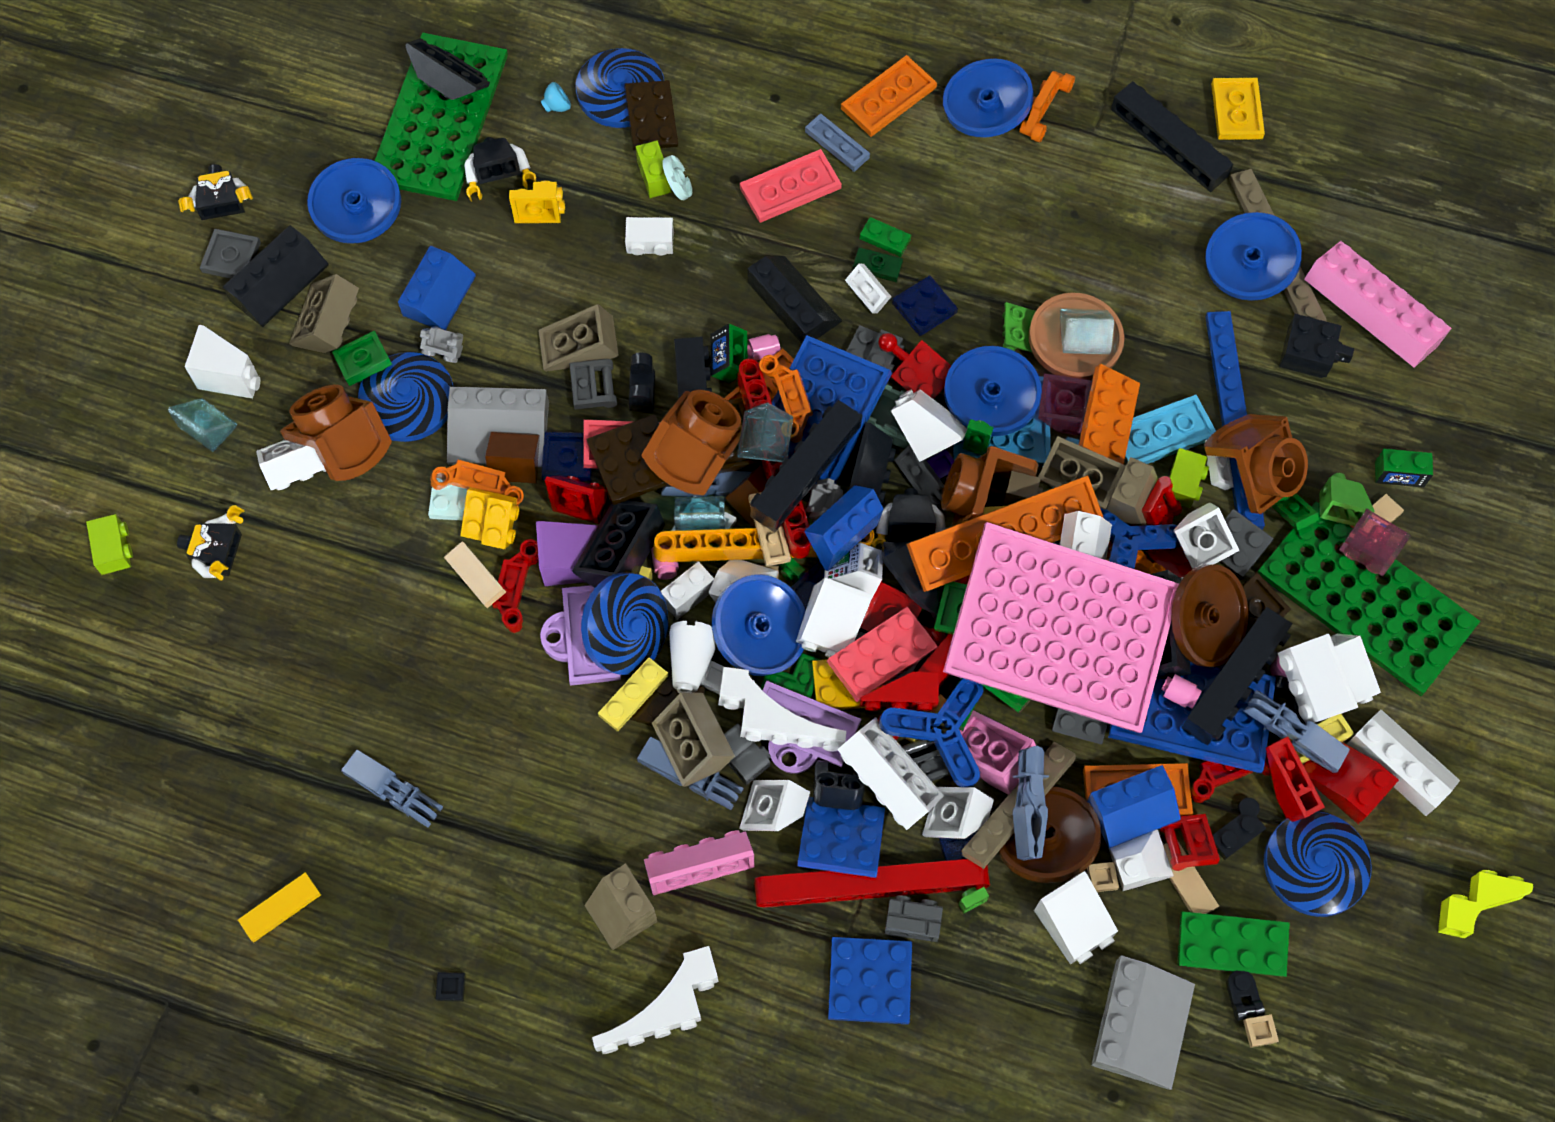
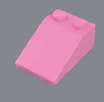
(995, 750)

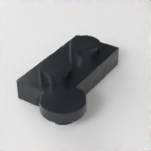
(1239, 830)

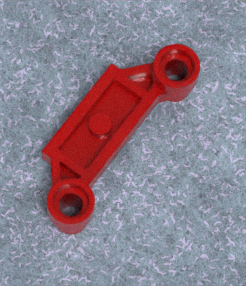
(513, 579)
(1215, 775)

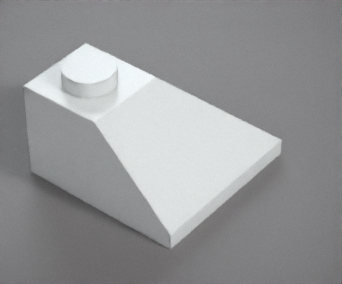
(1205, 536)
(733, 571)
(773, 805)
(958, 813)
(1141, 861)

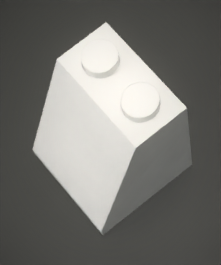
(220, 366)
(926, 424)
(832, 617)
(1356, 666)
(1076, 919)

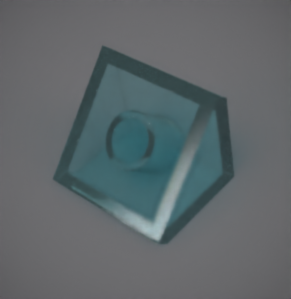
(1086, 331)
(203, 422)
(765, 433)
(699, 513)

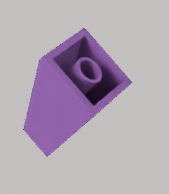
(560, 549)

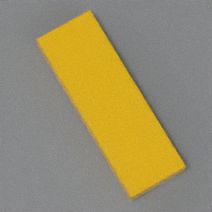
(279, 907)

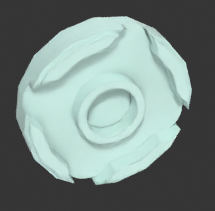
(674, 173)

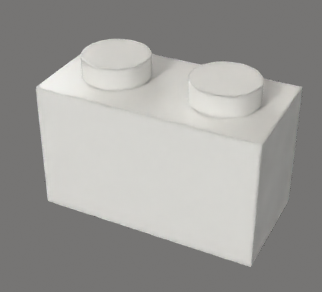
(649, 236)
(687, 590)

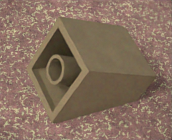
(1133, 492)
(620, 907)

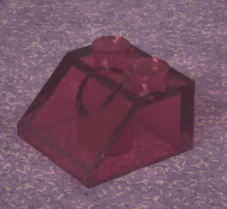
(1064, 403)
(1374, 542)

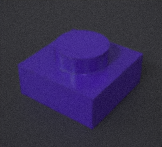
(941, 464)

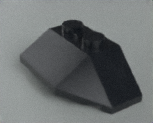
(444, 70)
(899, 562)

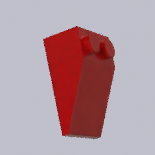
(576, 498)
(1356, 785)

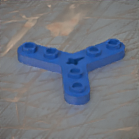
(1129, 539)
(951, 744)

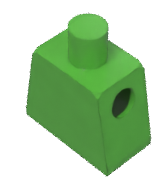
(1343, 500)

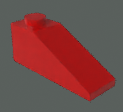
(1291, 782)

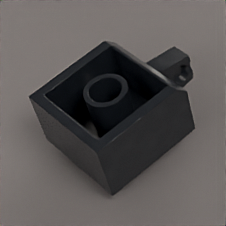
(1313, 346)

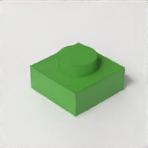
(973, 898)

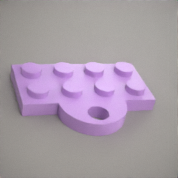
(570, 646)
(813, 712)

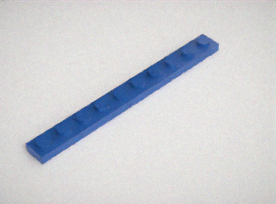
(1229, 395)

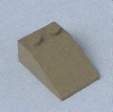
(578, 338)

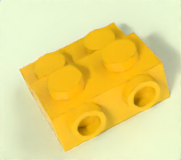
(538, 205)
(490, 518)

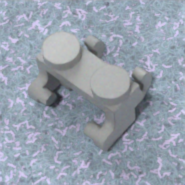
(441, 342)
(822, 497)

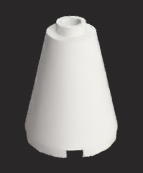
(690, 654)

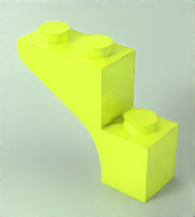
(1486, 892)

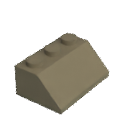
(325, 314)
(1071, 461)
(692, 738)

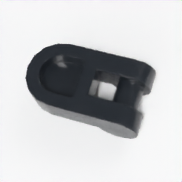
(1242, 985)

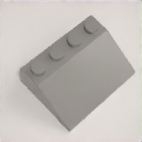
(479, 411)
(1143, 1023)

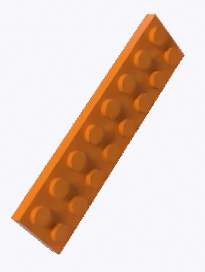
(952, 551)

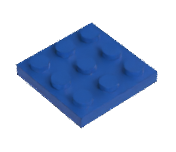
(842, 839)
(870, 980)

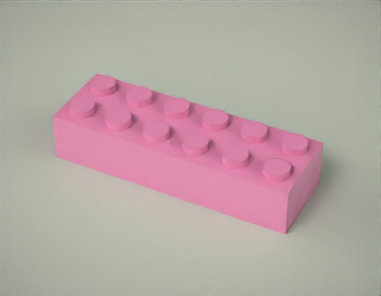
(1377, 303)

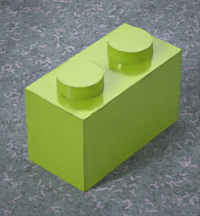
(651, 167)
(1186, 474)
(109, 544)

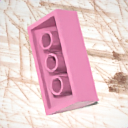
(699, 862)

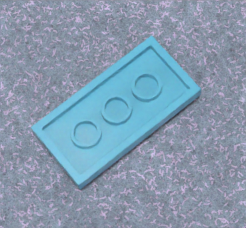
(1168, 429)

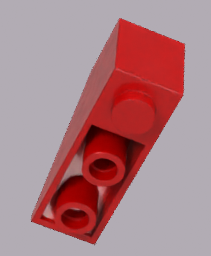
(911, 691)

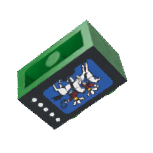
(727, 352)
(1403, 468)

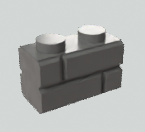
(913, 919)

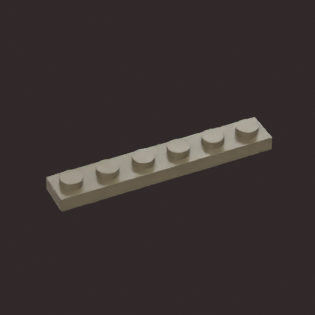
(1000, 824)

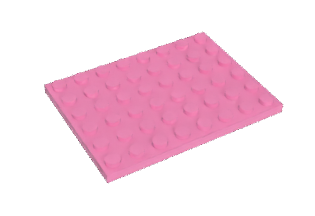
(1062, 628)

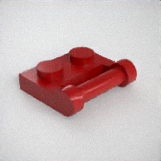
(1155, 509)
(1197, 839)

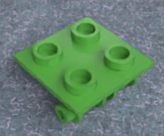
(1016, 327)

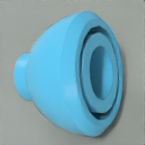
(555, 99)

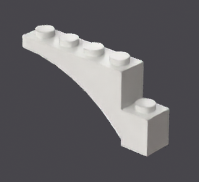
(768, 720)
(671, 1009)

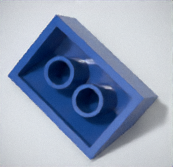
(436, 289)
(844, 525)
(1135, 806)

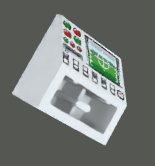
(859, 569)

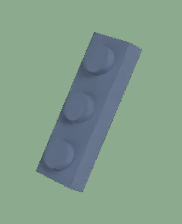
(837, 142)

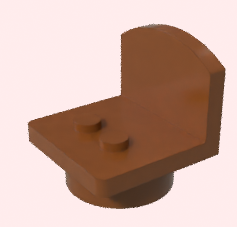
(340, 429)
(694, 441)
(1266, 456)
(971, 478)

